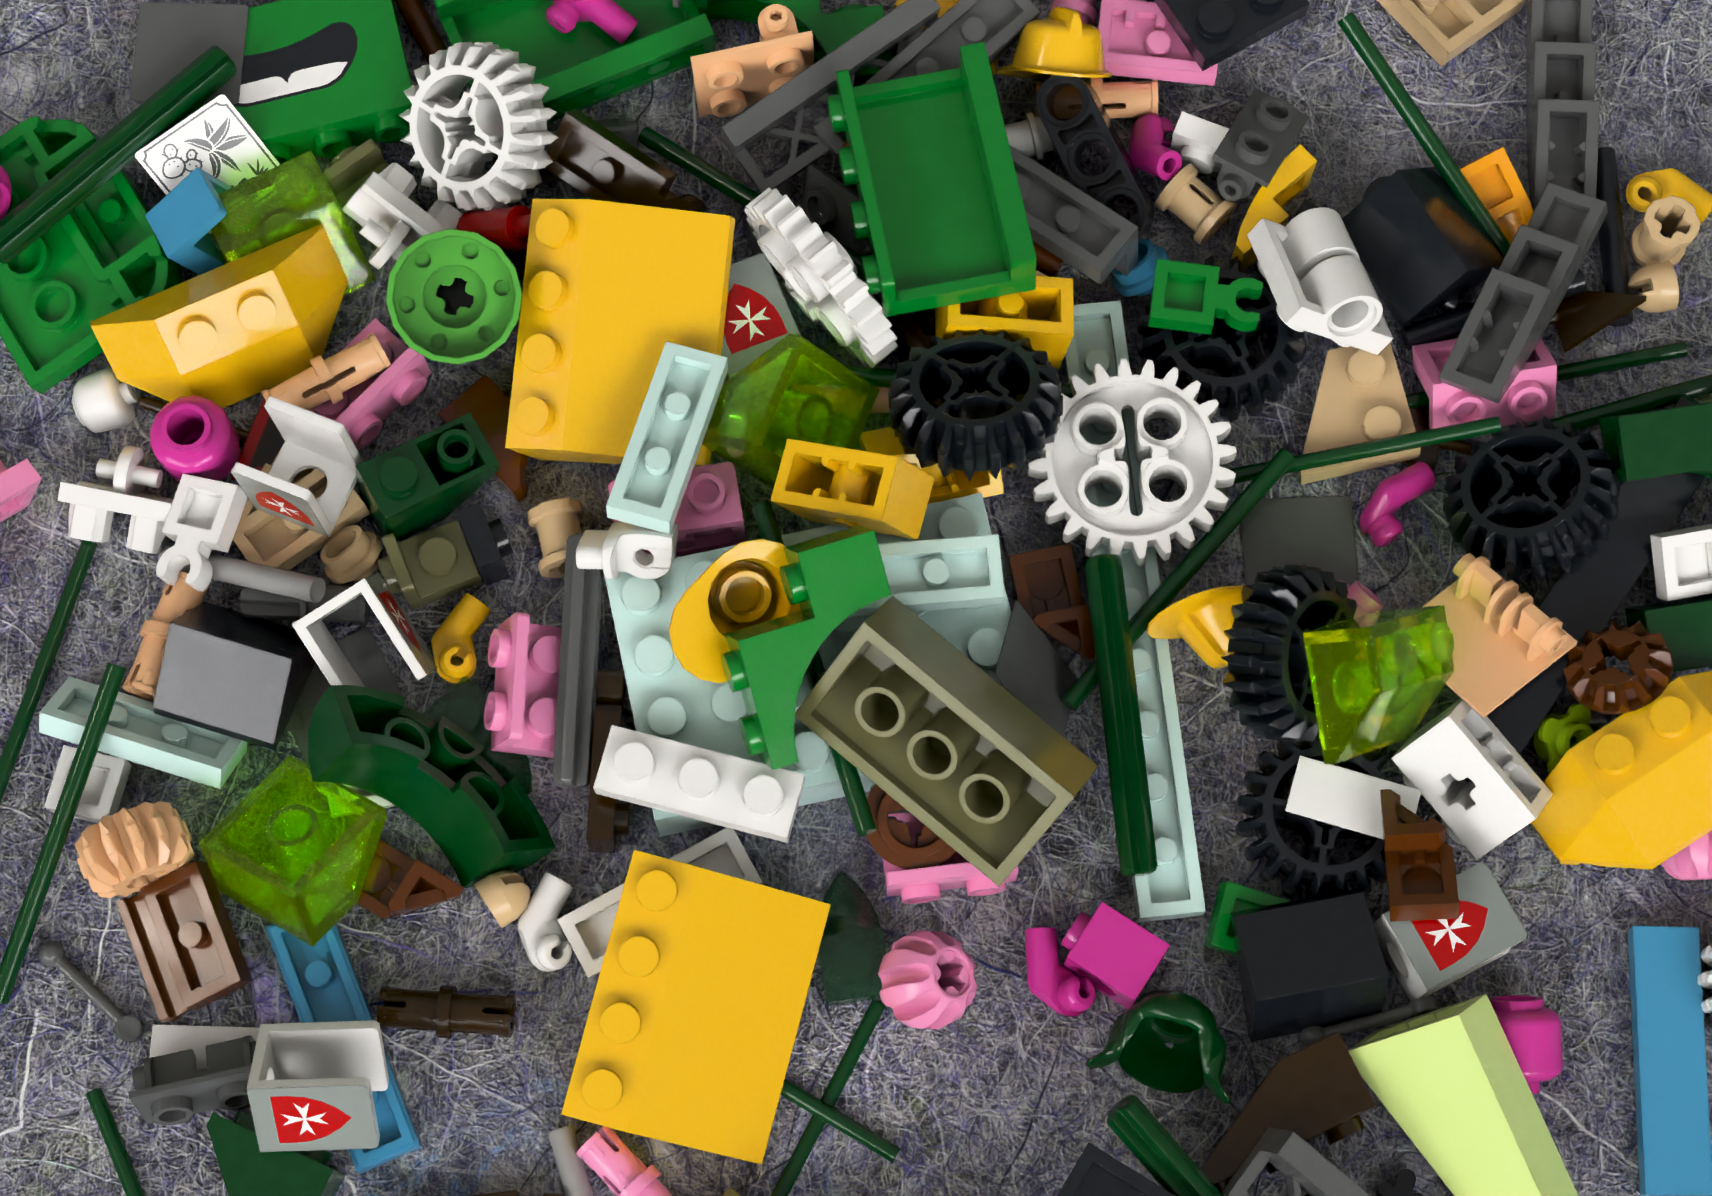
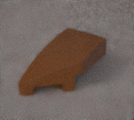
(491, 412)
(1051, 595)
(1417, 864)
(403, 884)

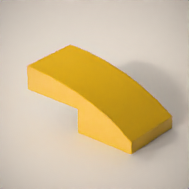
(1288, 182)

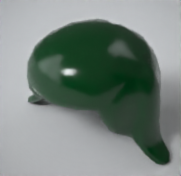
(1162, 1018)

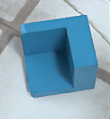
(186, 217)

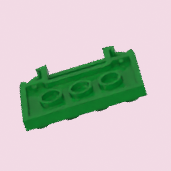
(80, 267)

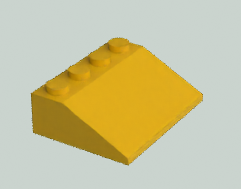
(595, 314)
(696, 1008)

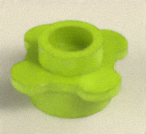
(1560, 733)

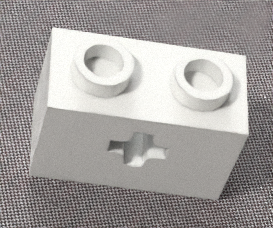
(1501, 789)

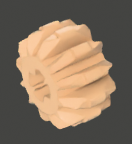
(133, 848)

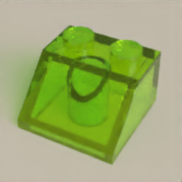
(284, 204)
(790, 395)
(1377, 677)
(296, 850)

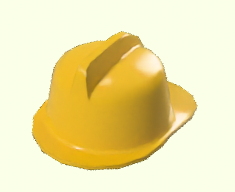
(1058, 47)
(731, 594)
(1200, 622)

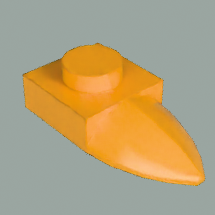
(1500, 190)

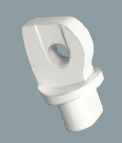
(621, 551)

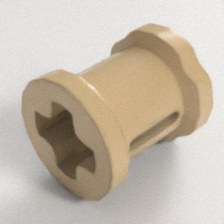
(1195, 204)
(1669, 215)
(554, 524)

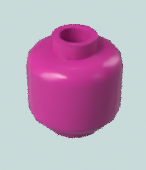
(194, 439)
(1533, 1036)

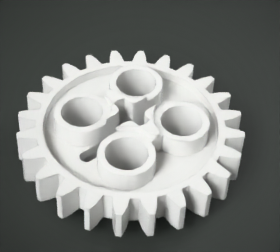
(820, 277)
(1187, 458)

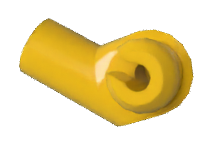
(1668, 182)
(453, 640)

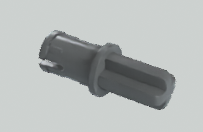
(273, 606)

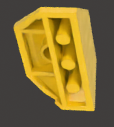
(230, 326)
(1636, 784)

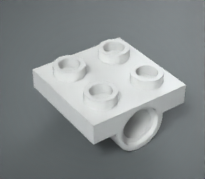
(1320, 279)

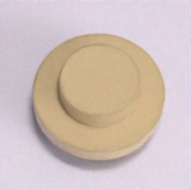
(351, 555)

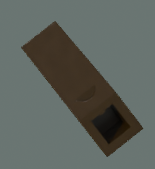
(1303, 1093)

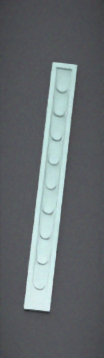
(1176, 884)

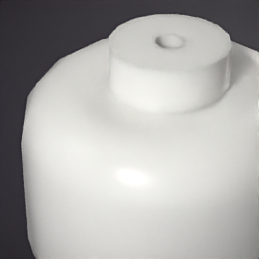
(104, 401)

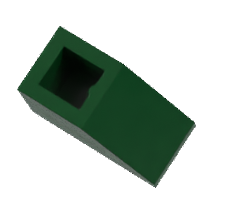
(426, 477)
(268, 1173)

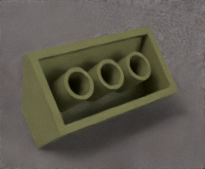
(945, 740)

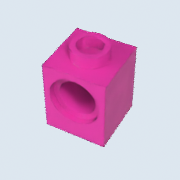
(1113, 953)

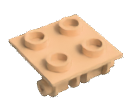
(747, 73)
(1496, 635)

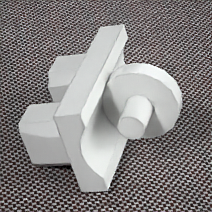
(391, 217)
(94, 504)

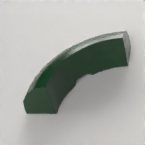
(430, 774)

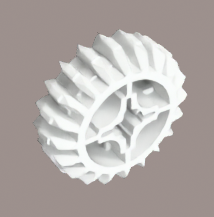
(497, 116)

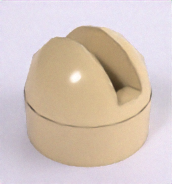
(1659, 286)
(504, 895)

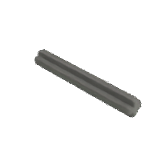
(577, 671)

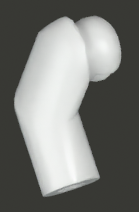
(539, 926)

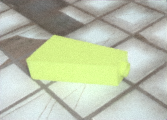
(1464, 1101)

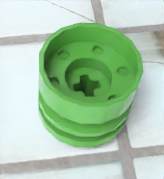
(421, 314)

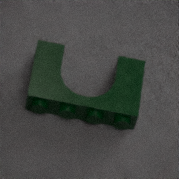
(1658, 446)

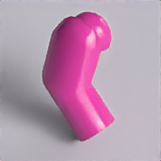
(603, 13)
(1149, 148)
(1391, 493)
(1052, 981)

